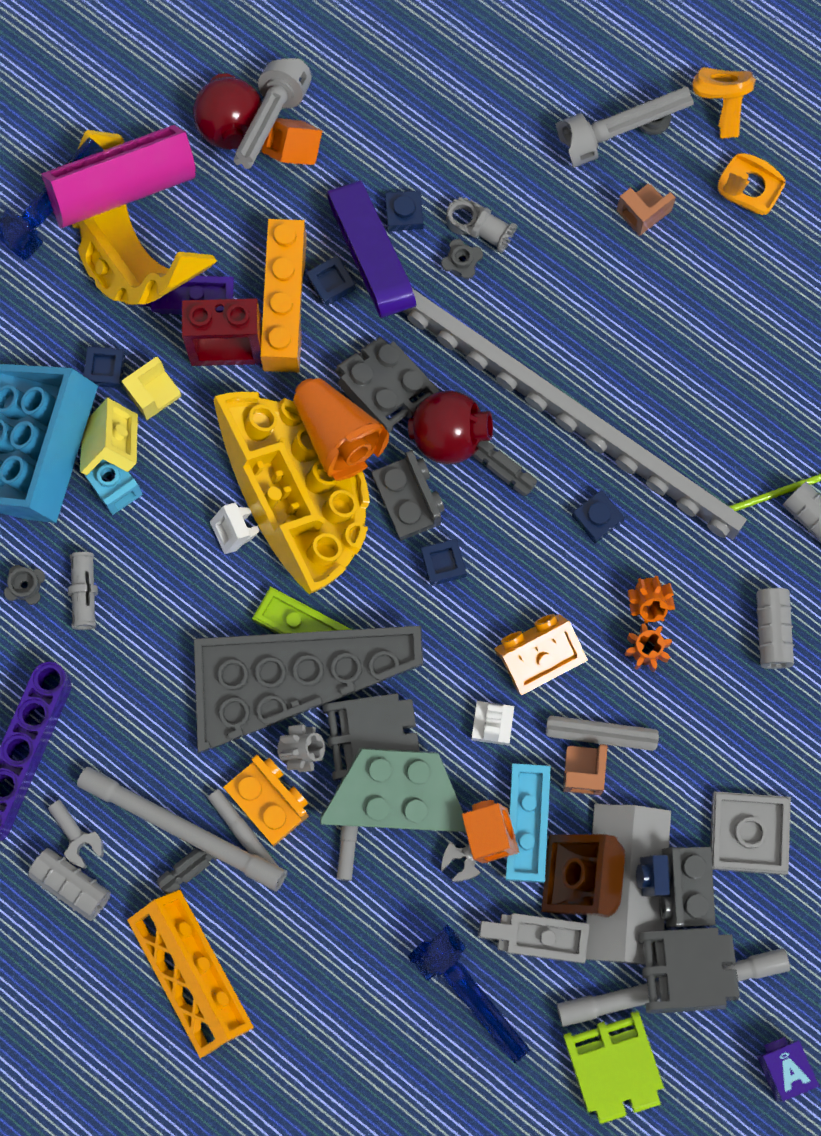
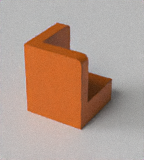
(293, 142)

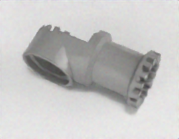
(482, 224)

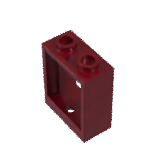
(206, 332)

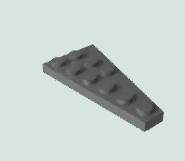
(273, 677)

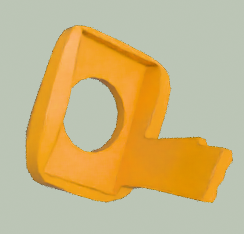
(731, 88)
(735, 180)

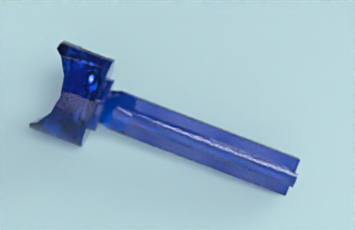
(19, 231)
(442, 958)

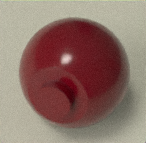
(225, 110)
(449, 427)

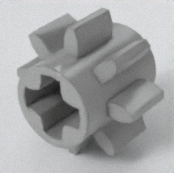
(301, 748)

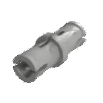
(82, 591)

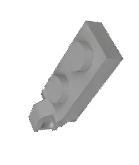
(538, 937)

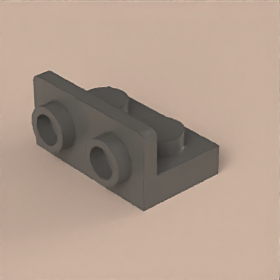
(408, 496)
(690, 888)

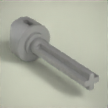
(280, 90)
(584, 137)

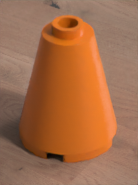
(338, 429)

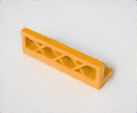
(194, 969)

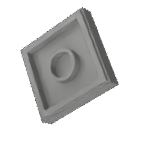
(750, 833)

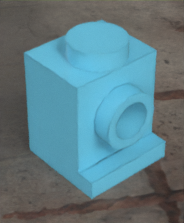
(116, 493)

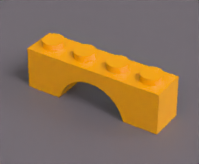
(283, 295)

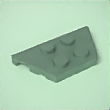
(395, 792)

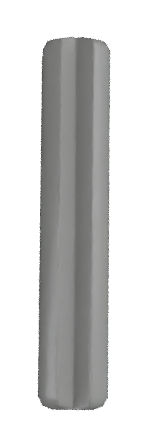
(602, 733)

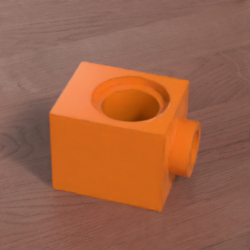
(490, 832)

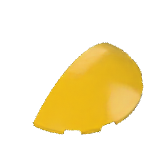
(301, 511)

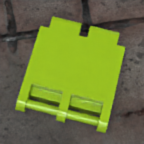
(615, 1069)

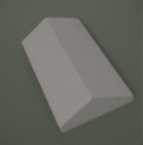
(642, 834)

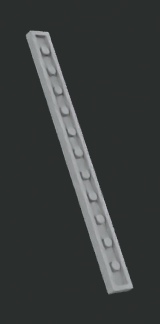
(575, 417)

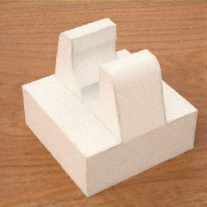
(231, 527)
(492, 723)

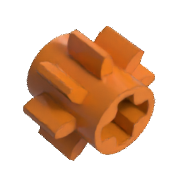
(651, 599)
(657, 652)

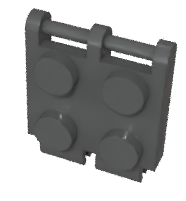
(384, 381)
(369, 724)
(689, 970)

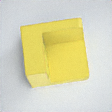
(151, 388)

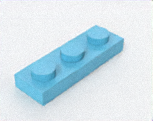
(530, 822)

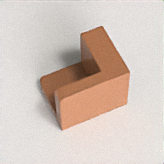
(644, 208)
(585, 770)

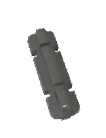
(505, 468)
(184, 870)

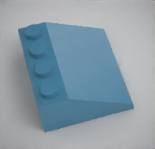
(40, 436)

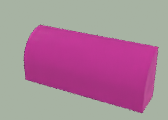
(119, 175)

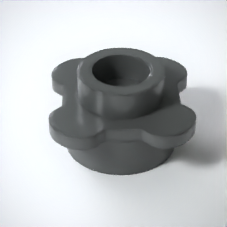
(455, 266)
(16, 577)

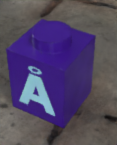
(787, 1069)

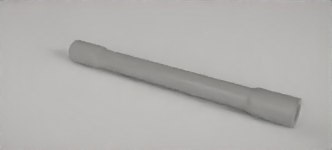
(251, 865)
(591, 1007)

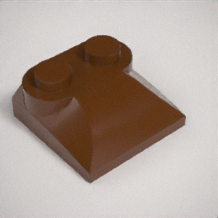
(583, 875)

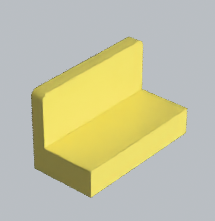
(110, 436)

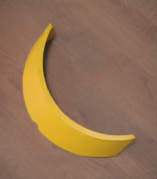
(119, 260)

